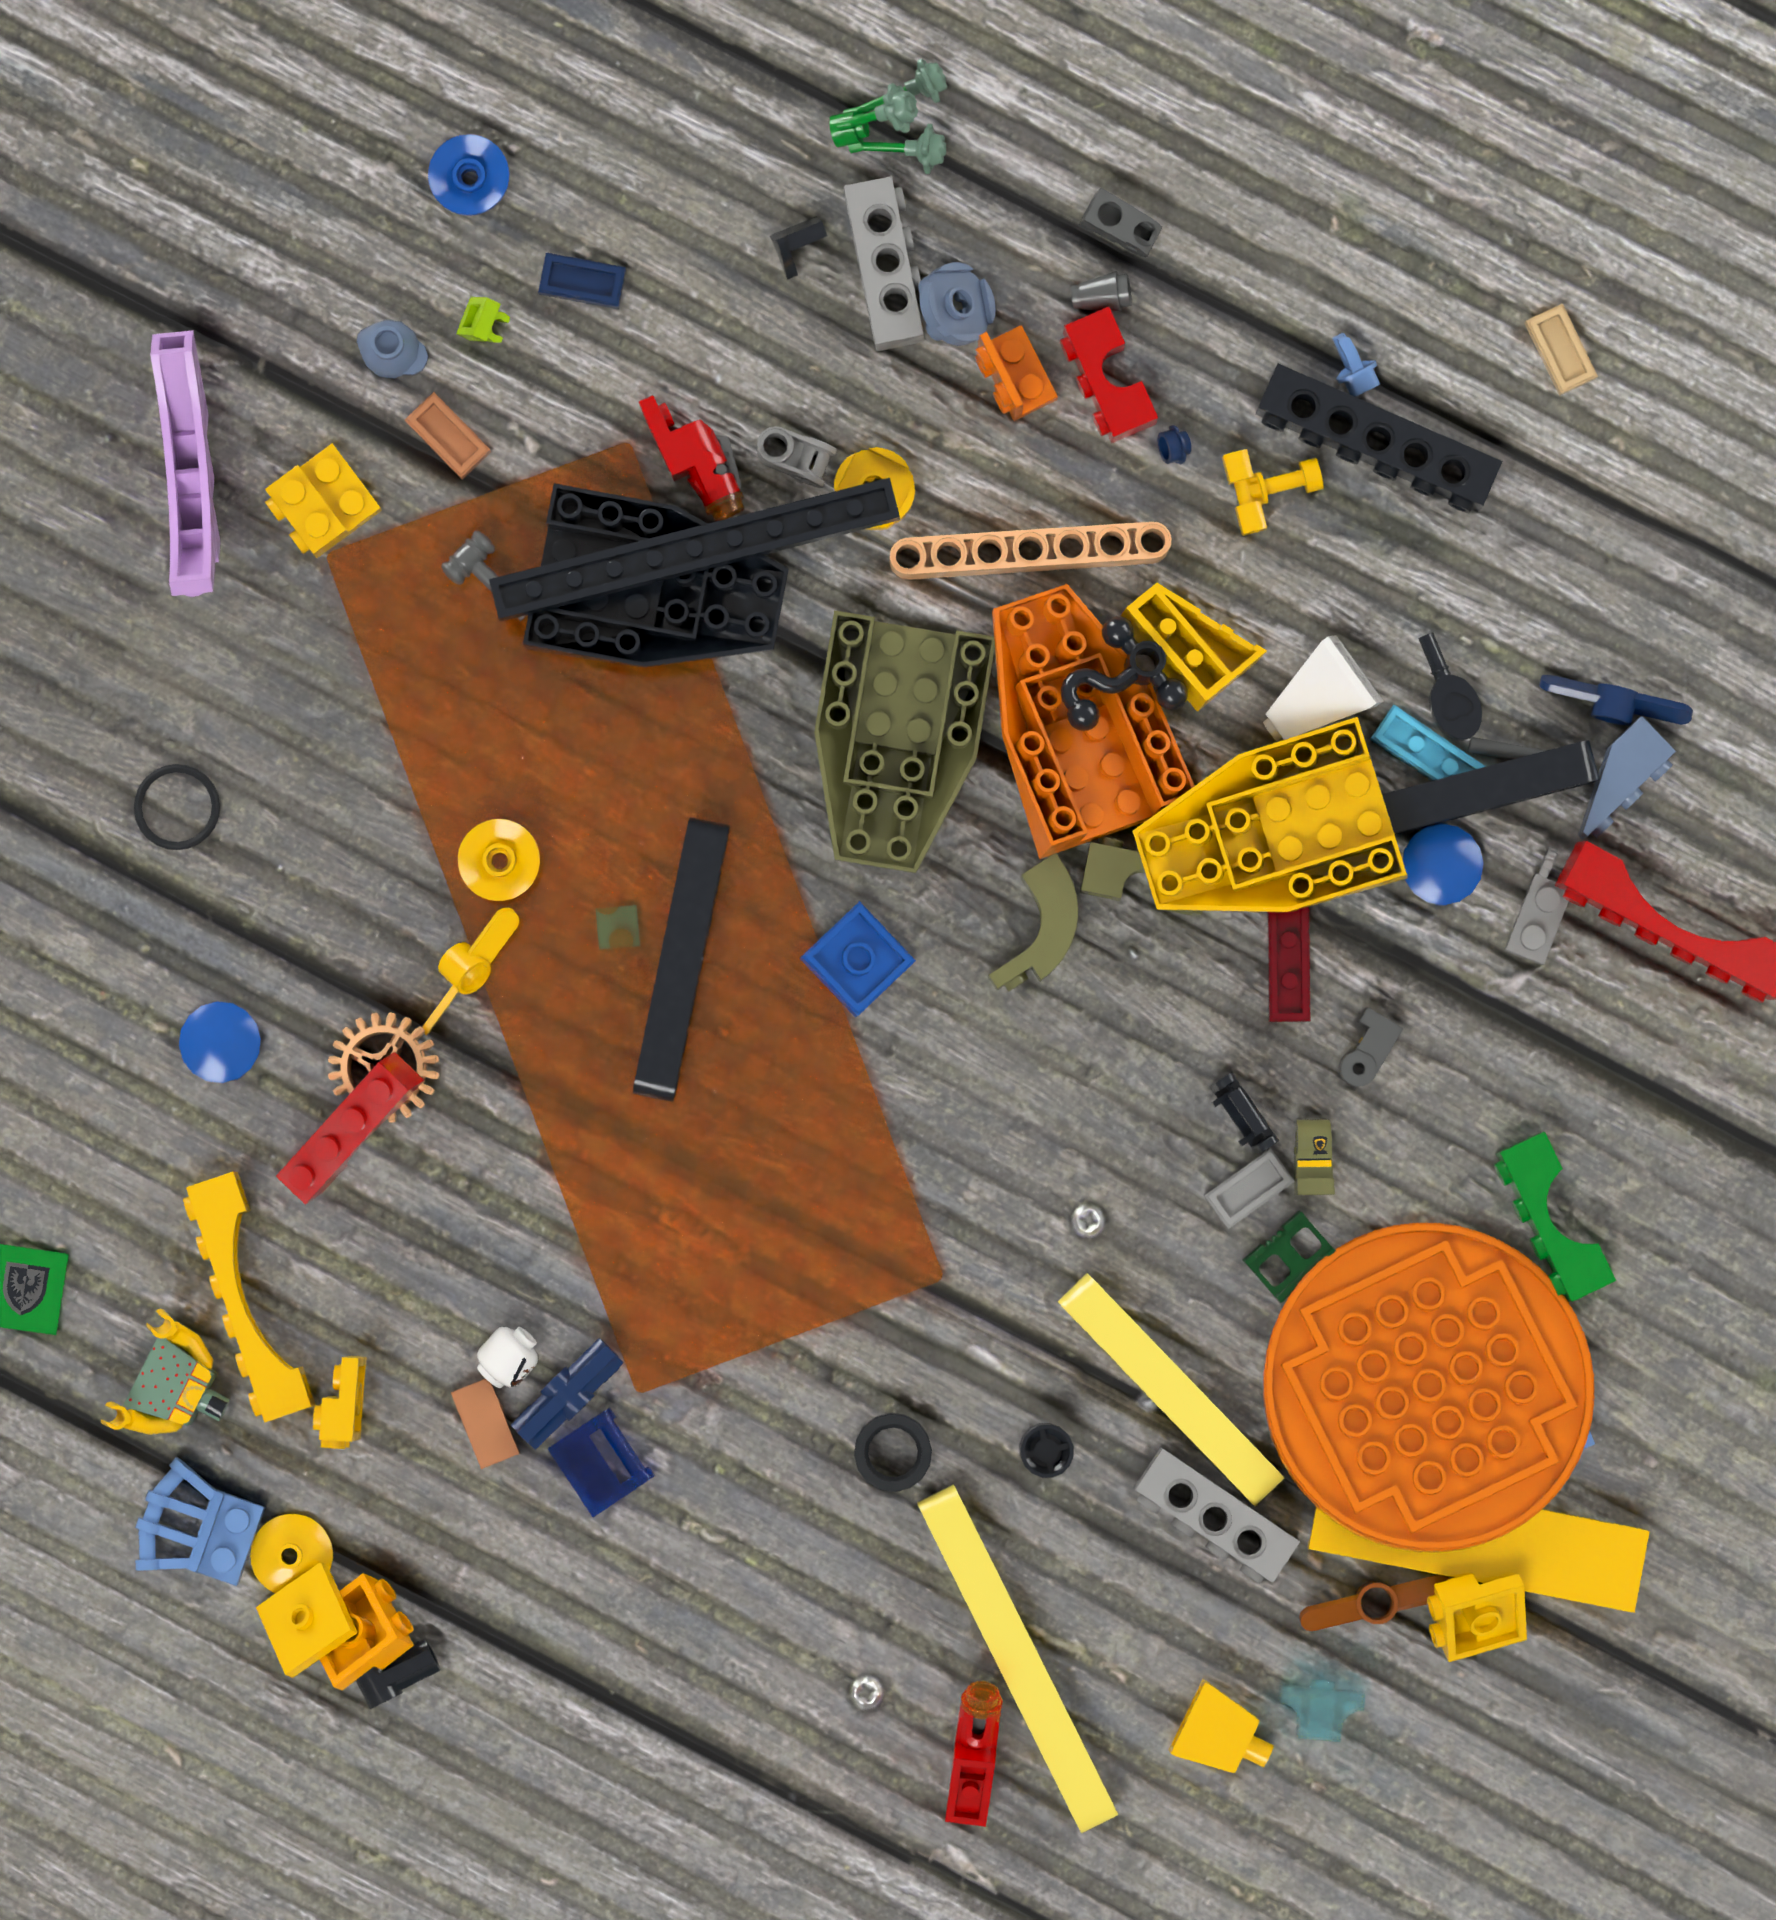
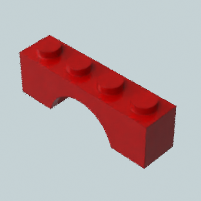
(349, 1127)

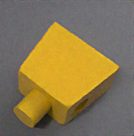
(1219, 1732)

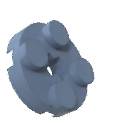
(937, 307)

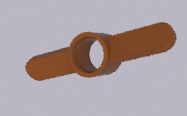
(1349, 1609)

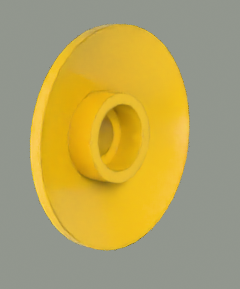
(495, 838)
(285, 1532)

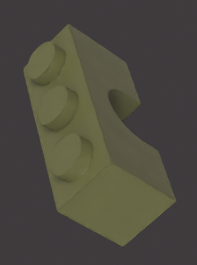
(1109, 868)

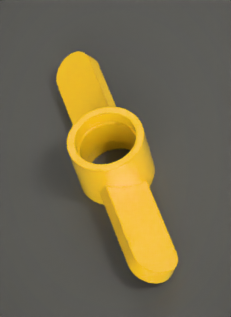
(468, 965)

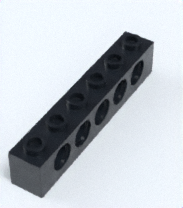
(1401, 434)

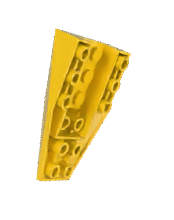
(1275, 829)

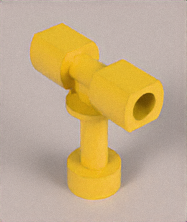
(1254, 490)

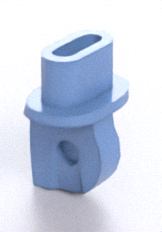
(1357, 374)

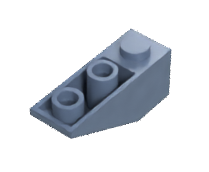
(1626, 765)

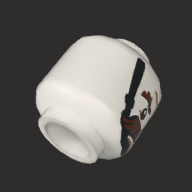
(507, 1357)

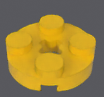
(878, 464)

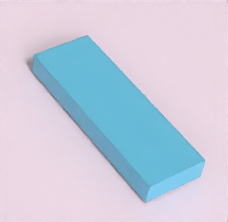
(1421, 746)

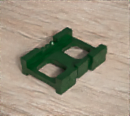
(1281, 1246)

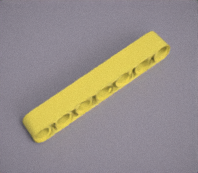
(1171, 1389)

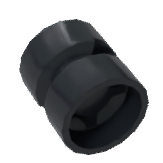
(1046, 1450)

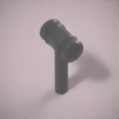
(470, 559)

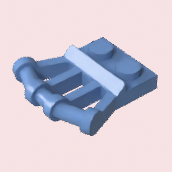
(223, 1537)

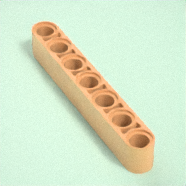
(1048, 540)

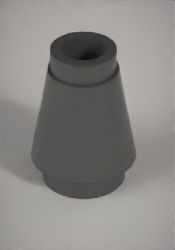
(1103, 292)

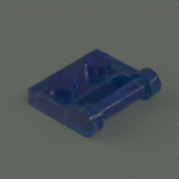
(589, 1470)

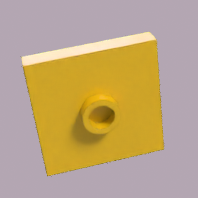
(306, 1620)

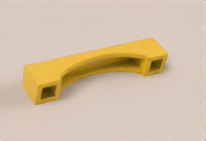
(219, 1211)

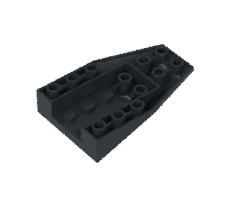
(660, 623)

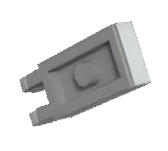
(1538, 914)

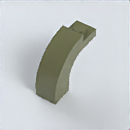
(1058, 910)

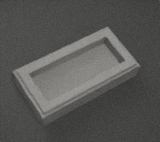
(1249, 1188)

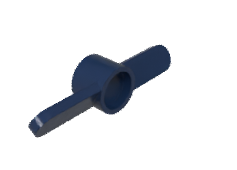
(1617, 703)

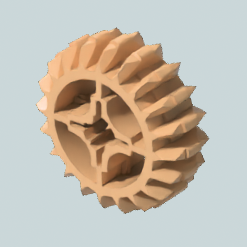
(400, 1035)

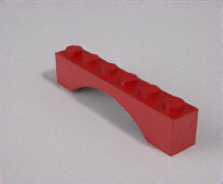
(1603, 882)

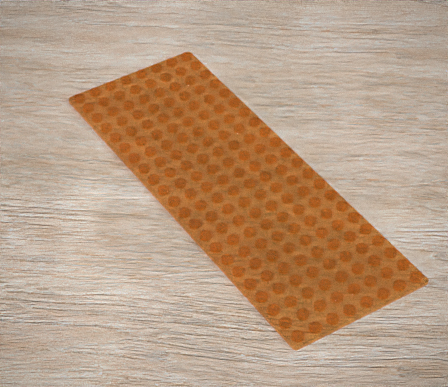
(772, 1173)

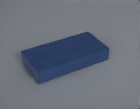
(582, 281)

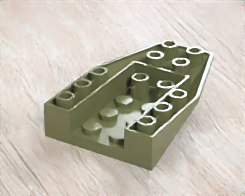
(897, 734)

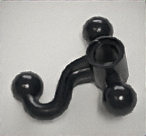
(1119, 633)

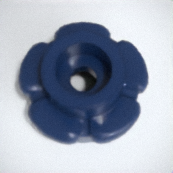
(1174, 445)

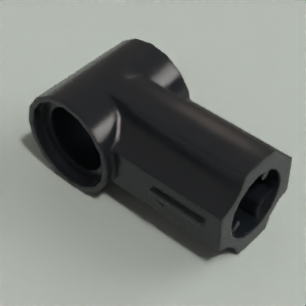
(411, 1667)

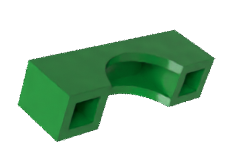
(1530, 1171)

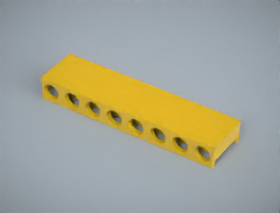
(1550, 1552)

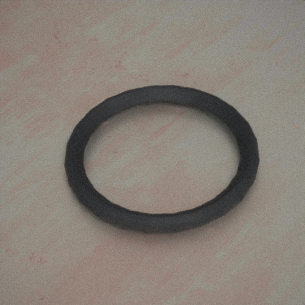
(179, 768)

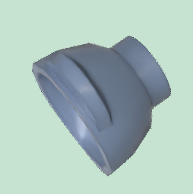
(391, 349)

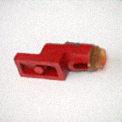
(697, 453)
(974, 1755)

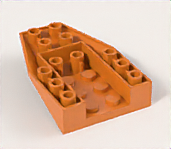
(1068, 778)

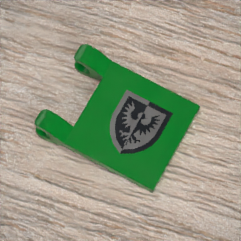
(31, 1288)

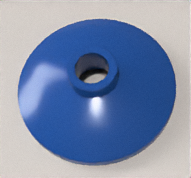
(465, 155)

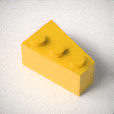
(1195, 646)

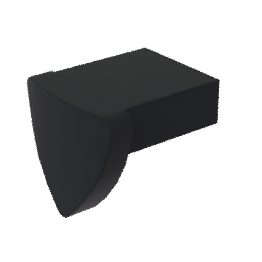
(794, 238)

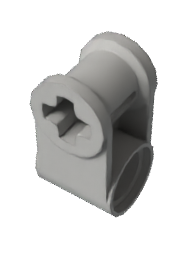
(798, 455)

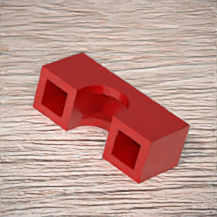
(1119, 409)

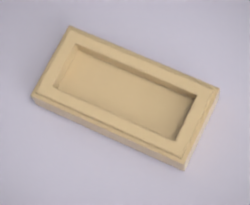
(1561, 349)

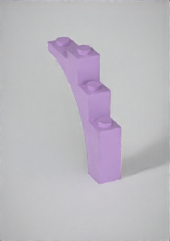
(187, 463)

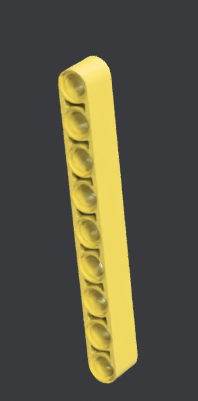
(1017, 1659)

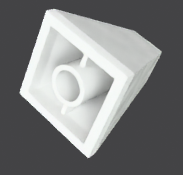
(1321, 693)

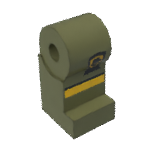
(1313, 1158)

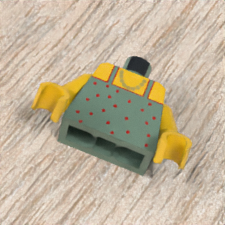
(171, 1384)

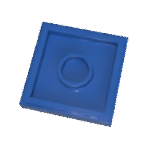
(857, 959)

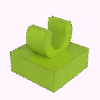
(479, 319)

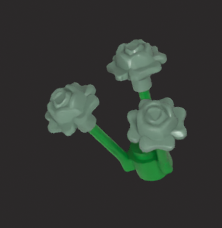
(900, 109)

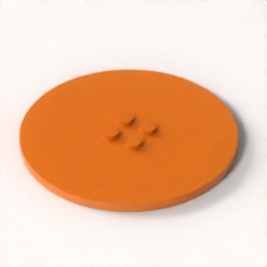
(1428, 1387)

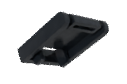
(1243, 1113)

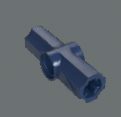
(567, 1393)

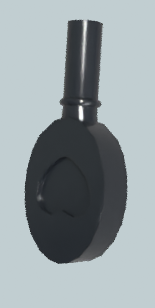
(1452, 698)

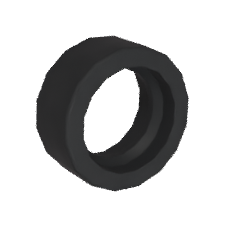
(877, 1479)

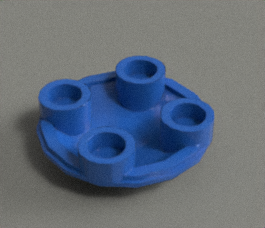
(1442, 864)
(219, 1042)

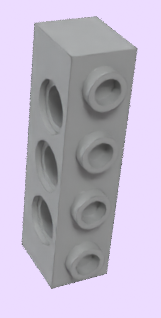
(864, 202)
(1274, 1545)

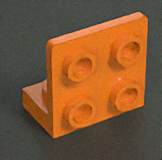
(1016, 371)

